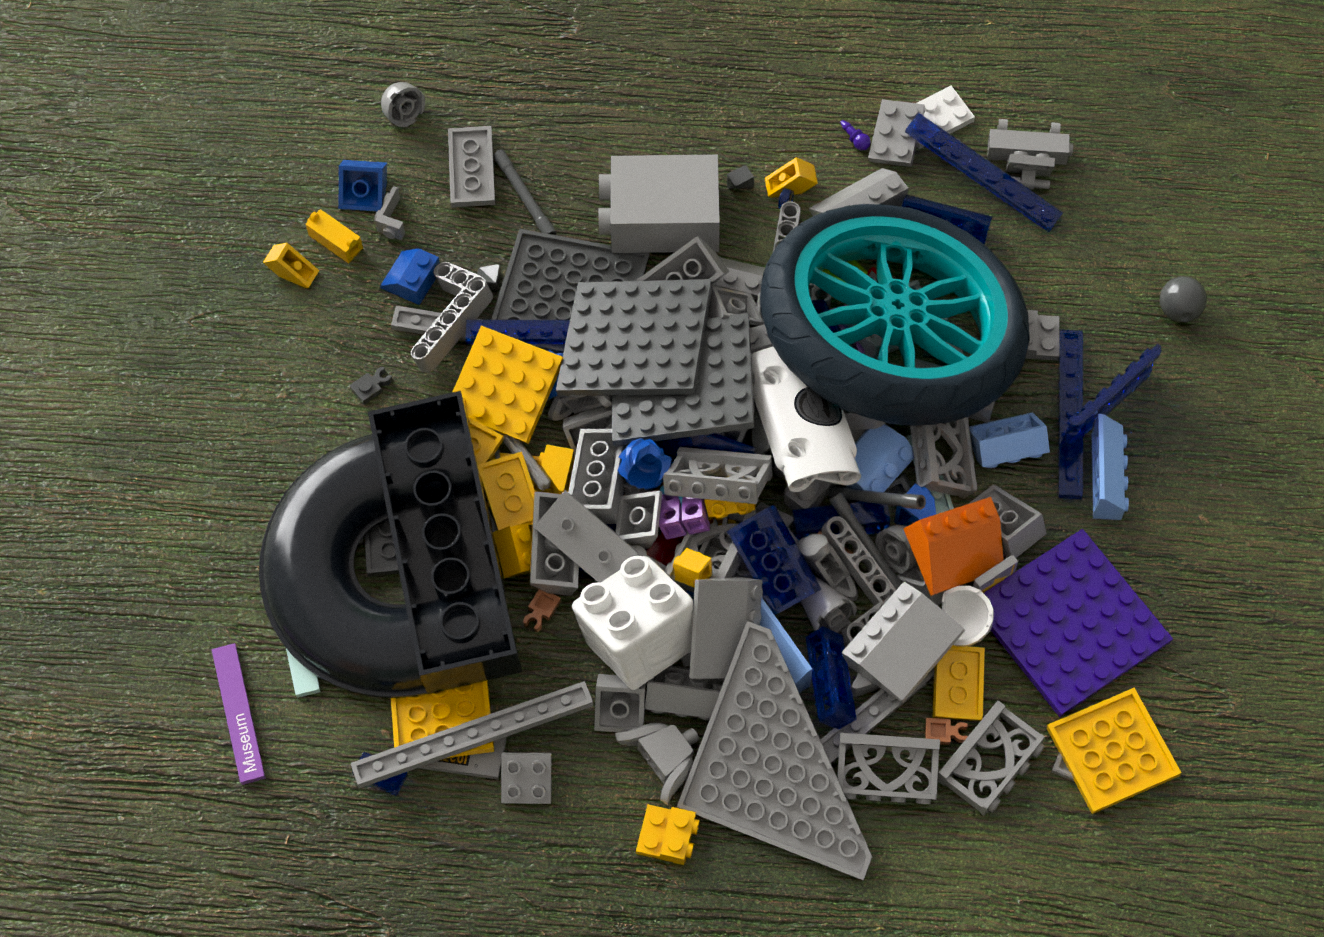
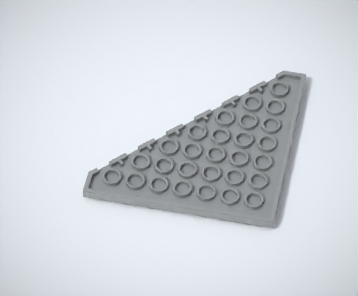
(767, 767)

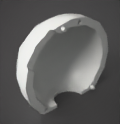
(970, 610)

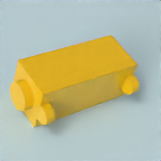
(334, 235)

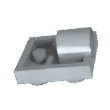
(526, 778)

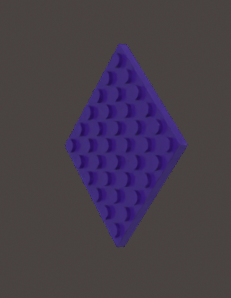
(1073, 622)

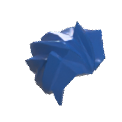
(644, 464)

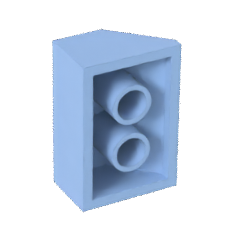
(1009, 440)
(881, 458)

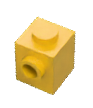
(691, 567)

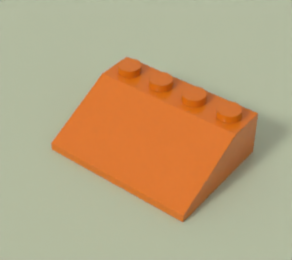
(957, 544)

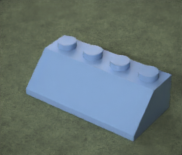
(1108, 469)
(795, 661)

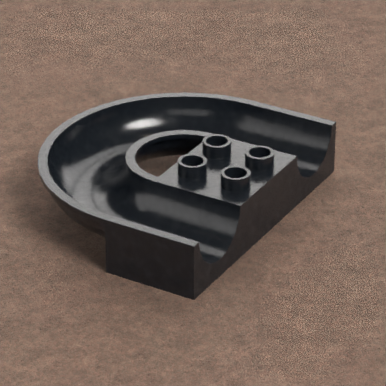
(455, 613)

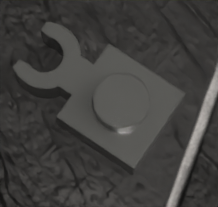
(369, 387)

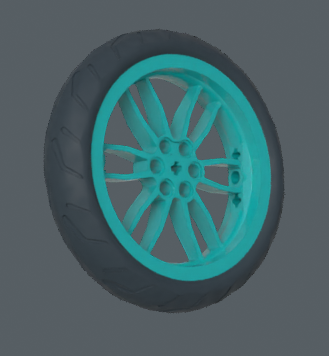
(895, 314)

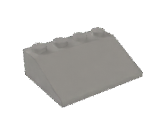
(719, 620)
(902, 642)

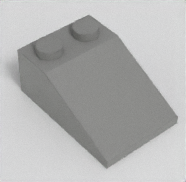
(1019, 522)

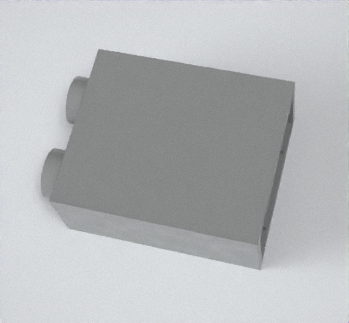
(660, 202)

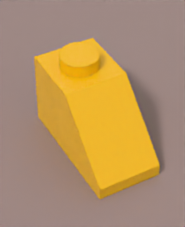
(794, 175)
(291, 265)
(558, 466)

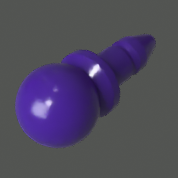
(857, 137)

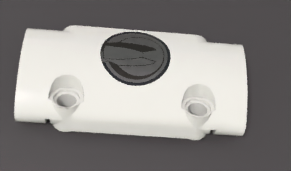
(802, 428)

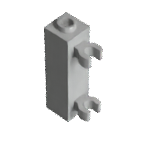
(1006, 142)

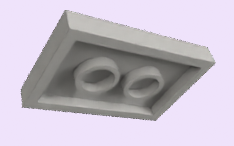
(890, 141)

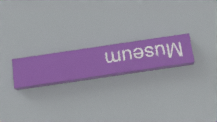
(238, 714)

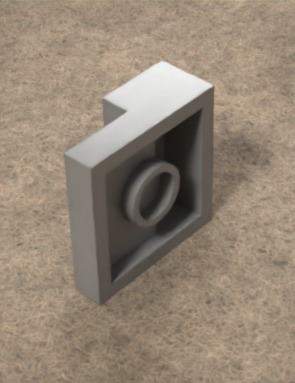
(1043, 336)

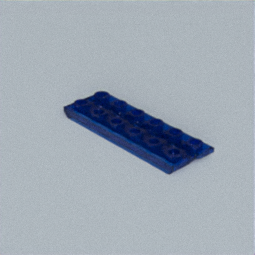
(1109, 398)

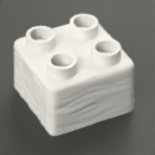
(636, 620)

